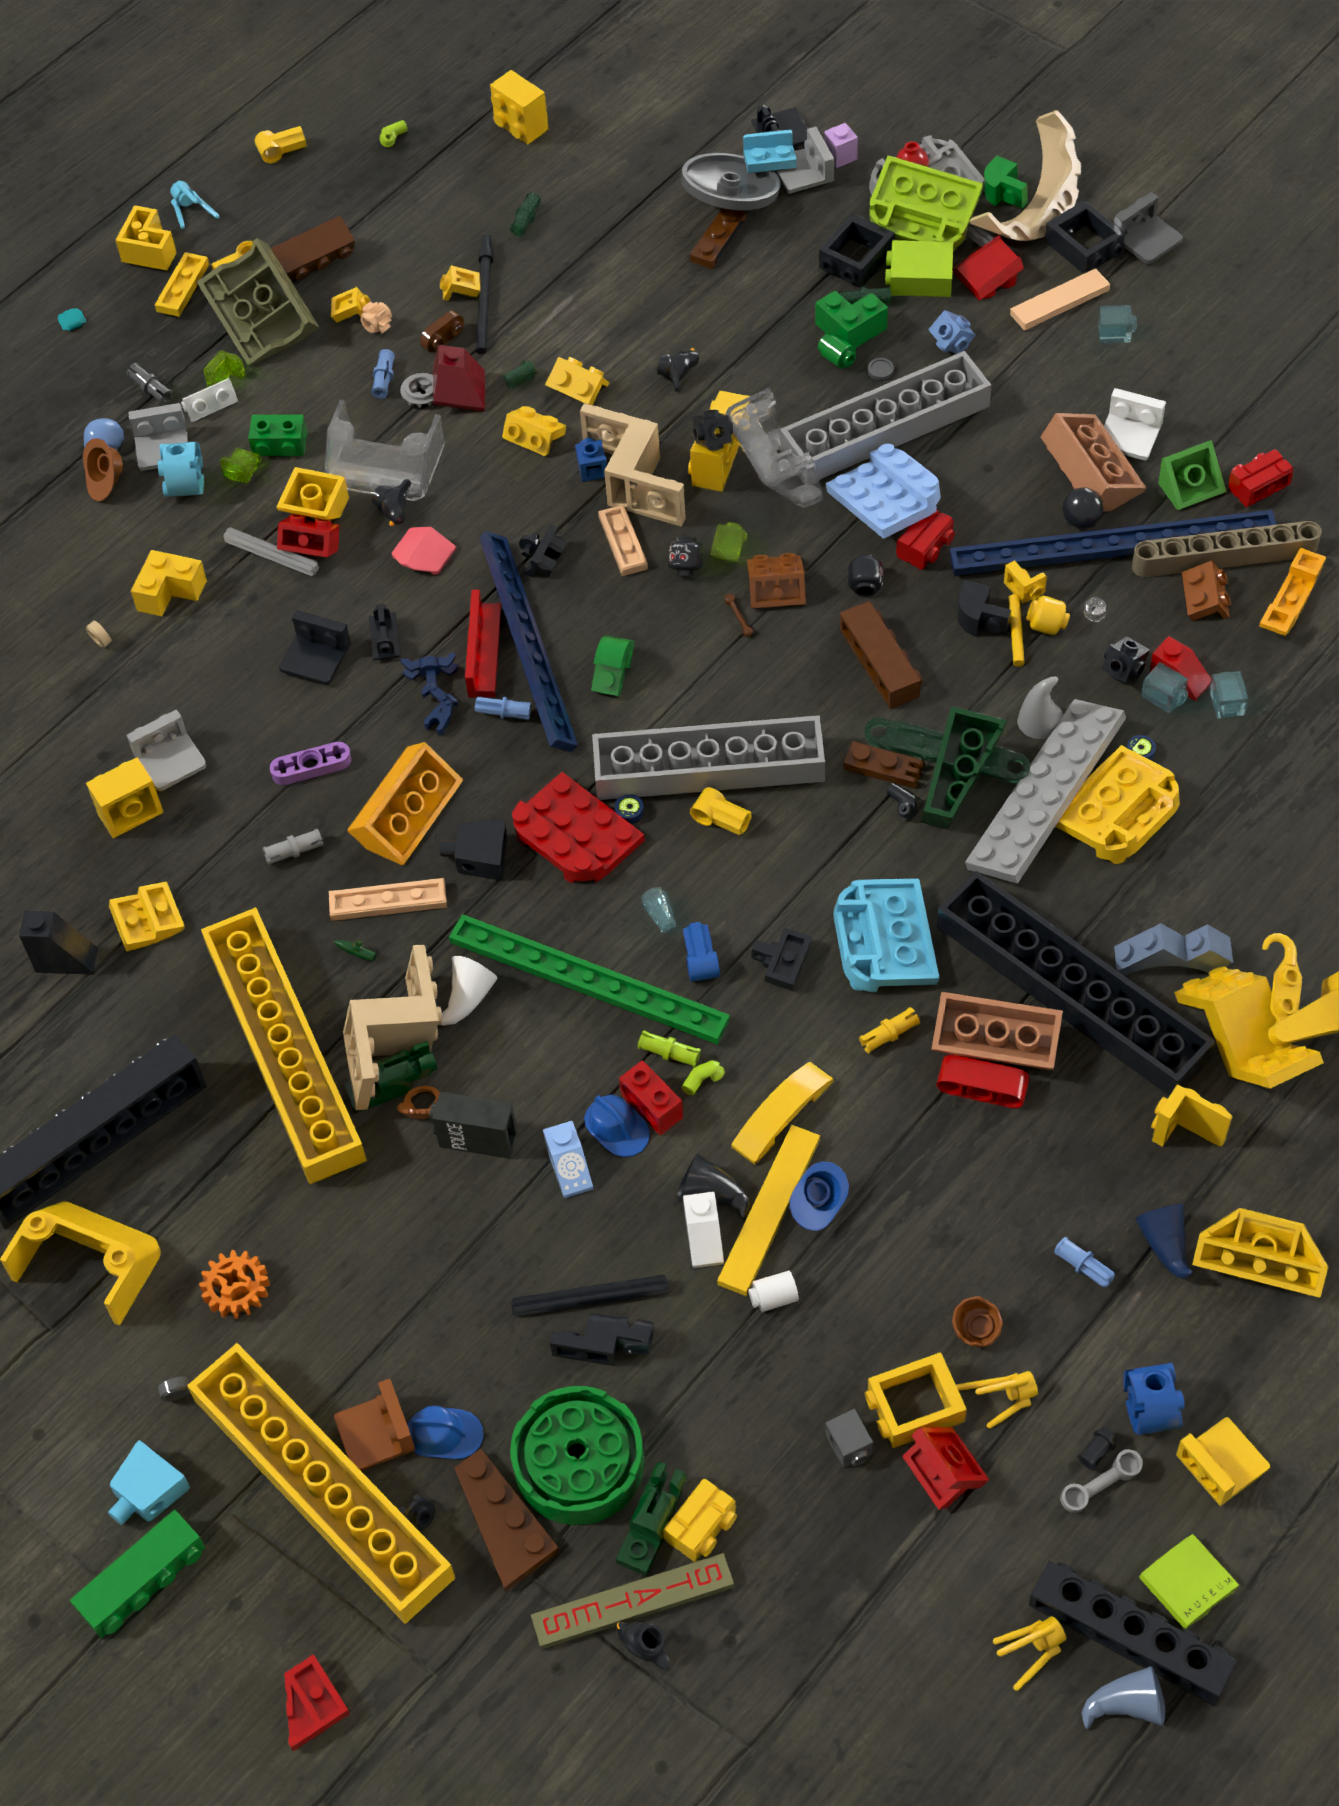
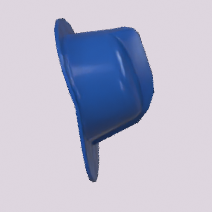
(617, 1126)
(819, 1195)
(445, 1433)

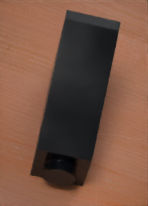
(56, 945)

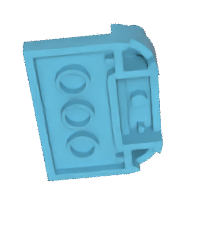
(884, 934)

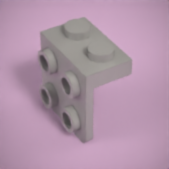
(166, 750)

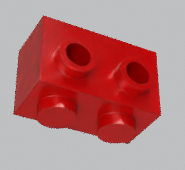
(308, 536)

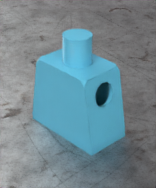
(145, 1485)

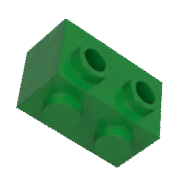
(275, 437)

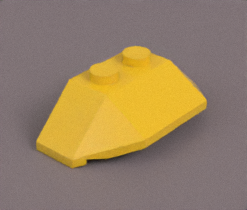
(1263, 1251)

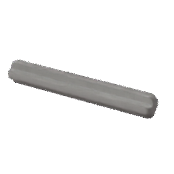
(270, 551)

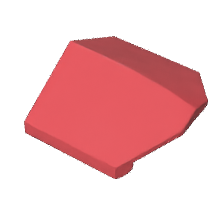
(424, 550)

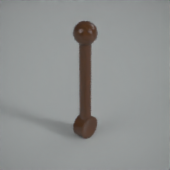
(730, 600)

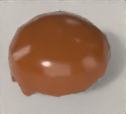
(977, 1322)

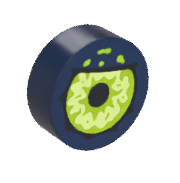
(1143, 746)
(629, 808)

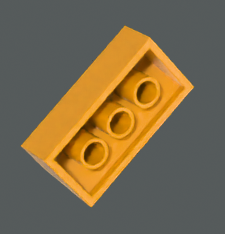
(405, 804)

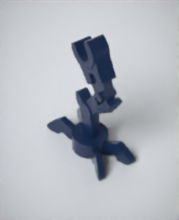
(431, 667)

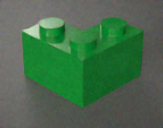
(852, 322)

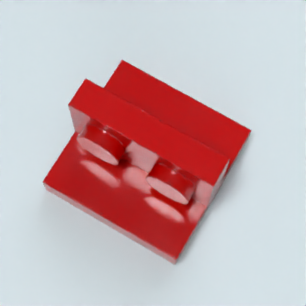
(943, 1465)

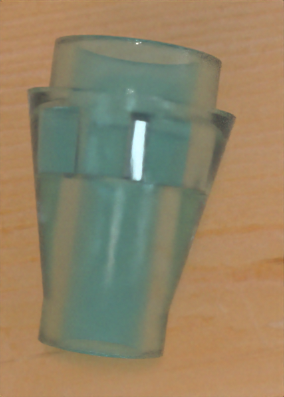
(658, 907)

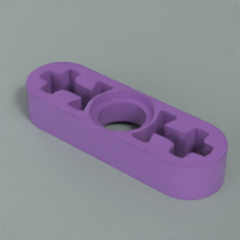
(293, 775)

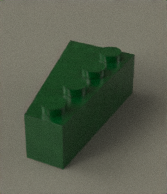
(961, 758)

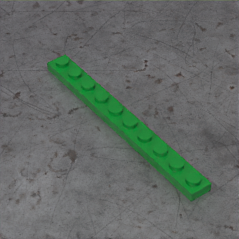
(590, 979)

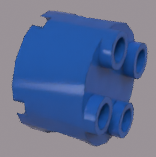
(1153, 1399)

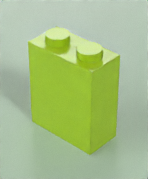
(920, 268)

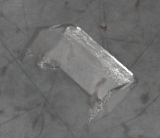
(377, 464)

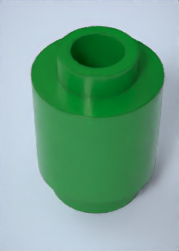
(837, 350)

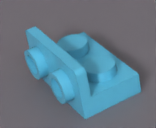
(769, 151)

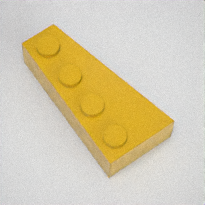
(711, 467)

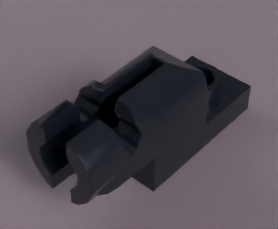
(603, 1339)

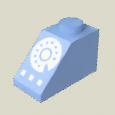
(567, 1159)

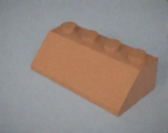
(1092, 458)
(997, 1031)

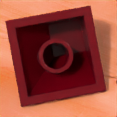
(458, 379)

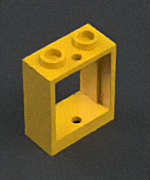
(935, 1366)

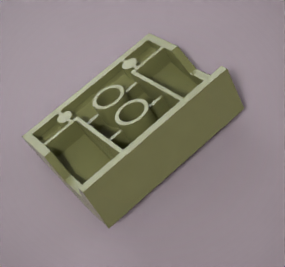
(258, 304)

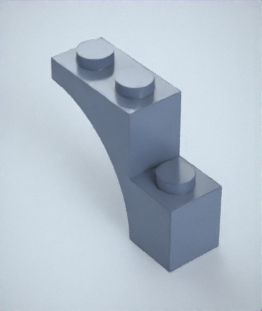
(1162, 946)

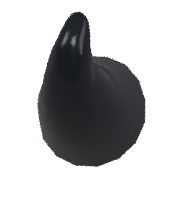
(706, 1177)

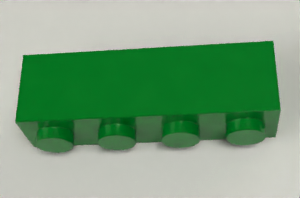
(138, 1574)

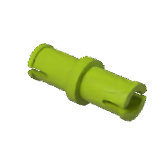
(669, 1048)

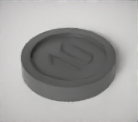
(880, 369)

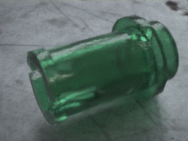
(520, 374)

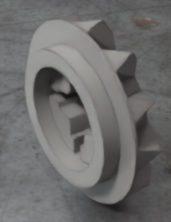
(409, 389)

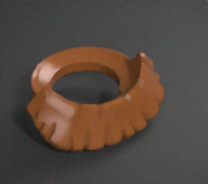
(409, 1109)

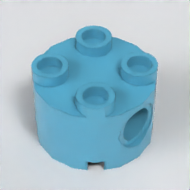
(181, 469)

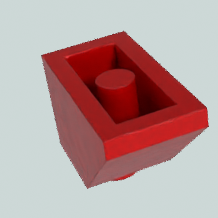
(1185, 662)

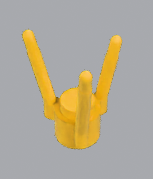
(1017, 1386)
(1043, 1634)

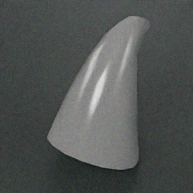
(1038, 712)

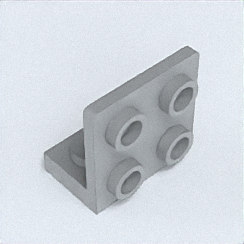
(814, 165)
(156, 427)

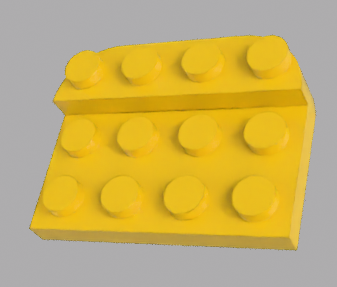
(1121, 805)

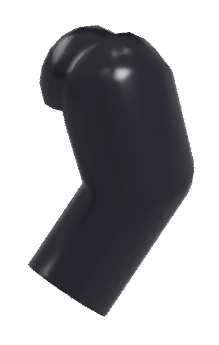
(906, 801)

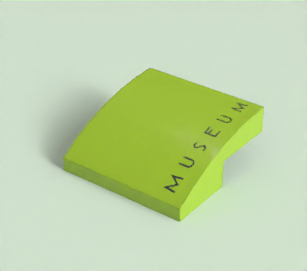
(1188, 1581)

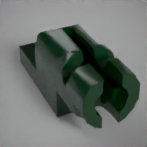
(398, 1072)
(650, 1519)

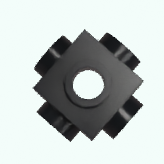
(711, 422)
(1125, 659)

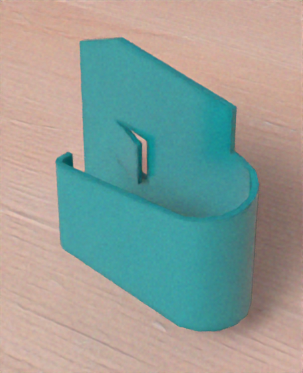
(71, 319)

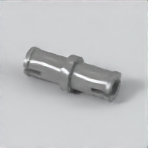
(293, 846)

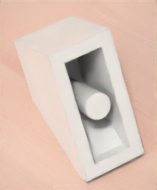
(703, 1230)

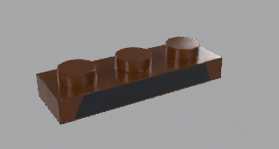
(717, 237)

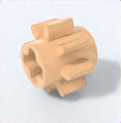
(376, 317)

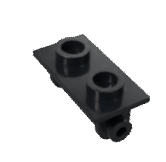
(384, 633)

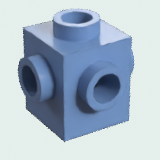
(952, 332)

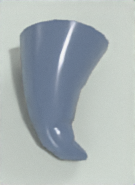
(1130, 1695)

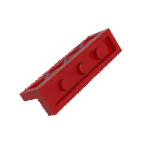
(482, 647)

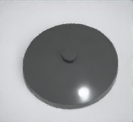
(725, 183)

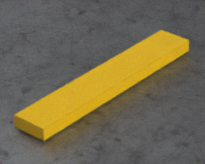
(768, 1210)

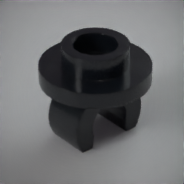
(419, 1513)

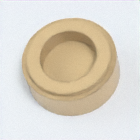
(98, 634)

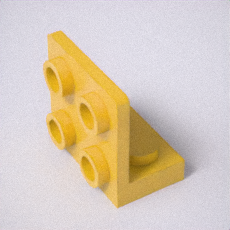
(1222, 1460)

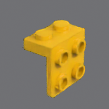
(1193, 1113)

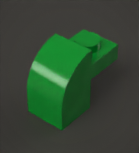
(1003, 184)
(611, 659)

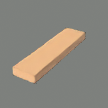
(1060, 299)
(387, 899)

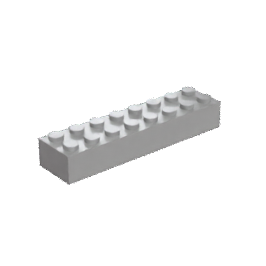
(889, 414)
(709, 756)

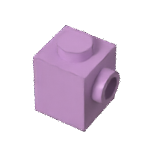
(842, 144)

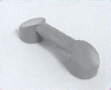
(1125, 1467)

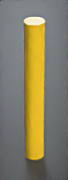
(1016, 630)

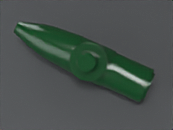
(356, 949)

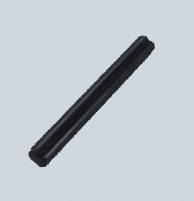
(589, 1295)

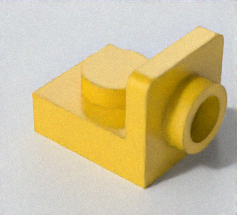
(460, 281)
(348, 304)
(1020, 583)

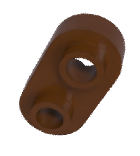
(442, 331)

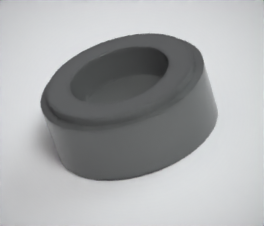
(174, 1388)

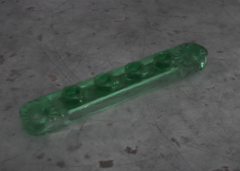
(926, 743)

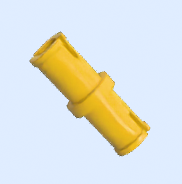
(889, 1030)

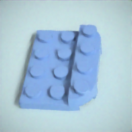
(887, 491)

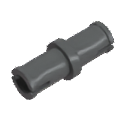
(150, 383)

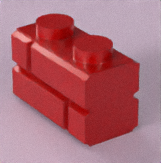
(1260, 477)
(924, 539)

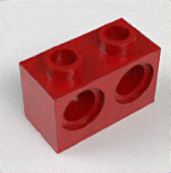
(651, 1097)

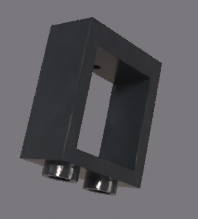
(1081, 215)
(865, 233)

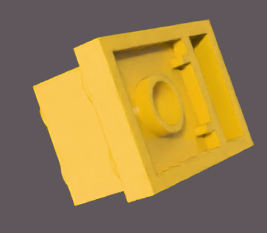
(1240, 1021)

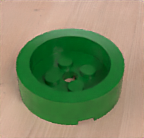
(586, 1487)

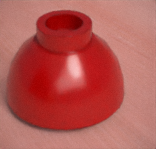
(913, 153)

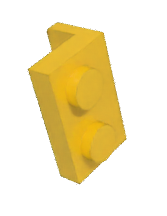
(576, 382)
(532, 429)

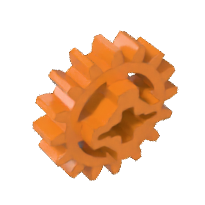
(234, 1284)

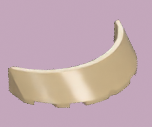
(1056, 187)

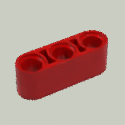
(983, 1081)

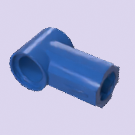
(701, 958)

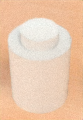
(774, 1291)

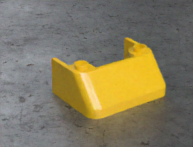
(127, 1251)

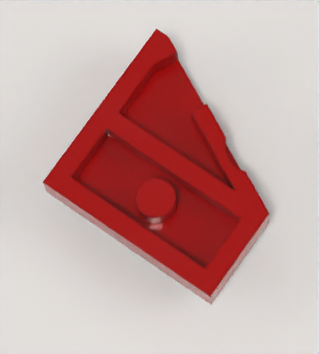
(311, 1702)

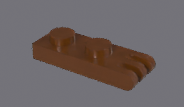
(883, 764)

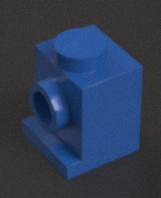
(589, 454)

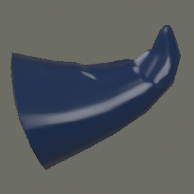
(1166, 1236)

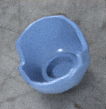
(106, 430)

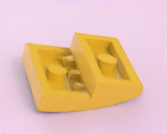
(146, 916)

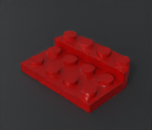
(574, 830)

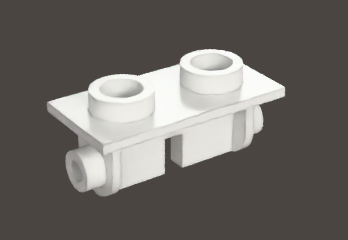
(209, 400)

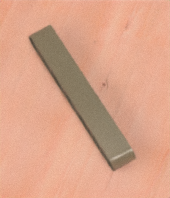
(1225, 548)

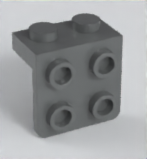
(1145, 232)

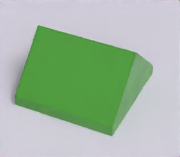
(1191, 475)

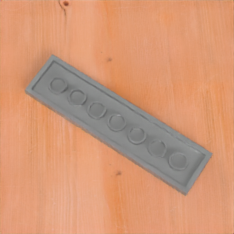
(1046, 791)

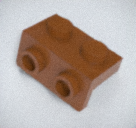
(1206, 591)

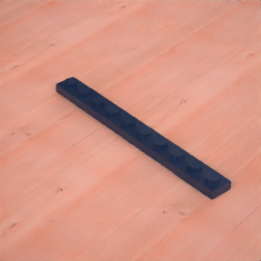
(528, 642)

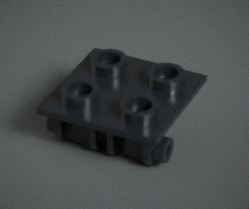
(779, 121)

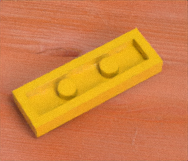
(182, 284)

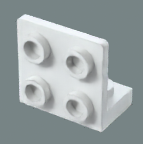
(1134, 422)

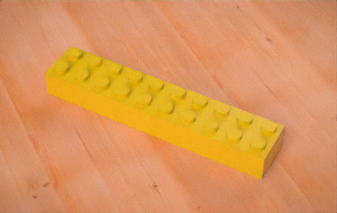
(284, 1046)
(322, 1483)

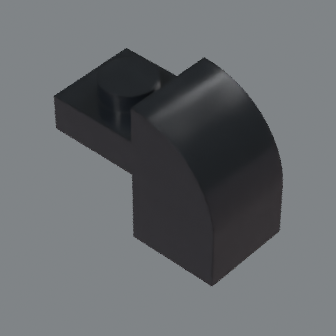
(976, 612)

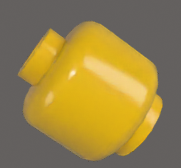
(1047, 615)

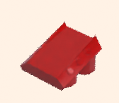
(989, 268)

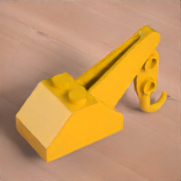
(1313, 1020)

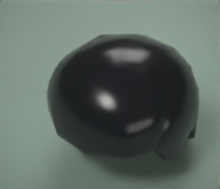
(1083, 508)

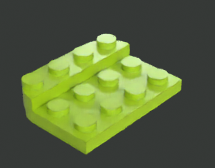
(923, 202)

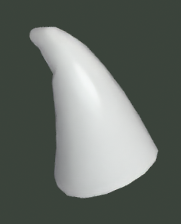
(469, 987)

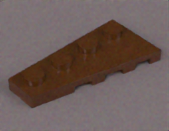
(506, 1524)

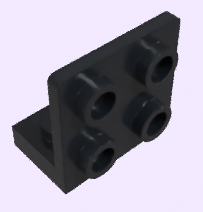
(316, 648)

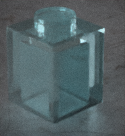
(1116, 323)
(1165, 688)
(1228, 694)

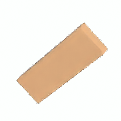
(623, 540)

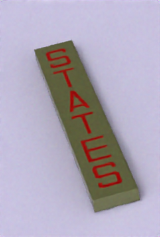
(632, 1601)

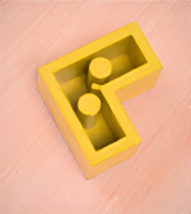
(144, 241)
(165, 577)

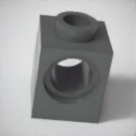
(849, 1439)

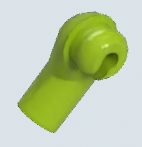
(390, 133)
(699, 1073)

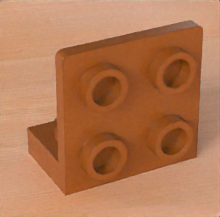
(776, 580)
(375, 1429)

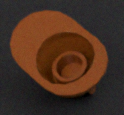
(102, 468)

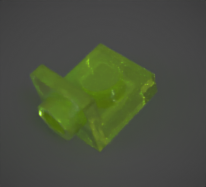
(222, 366)
(240, 465)
(728, 542)

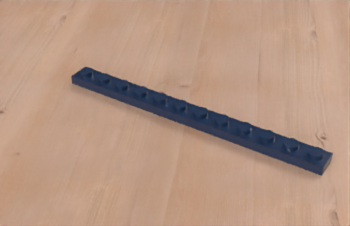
(1091, 544)

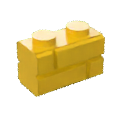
(700, 1521)

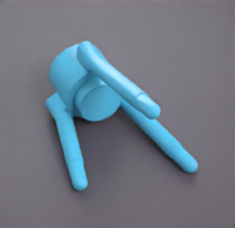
(185, 197)

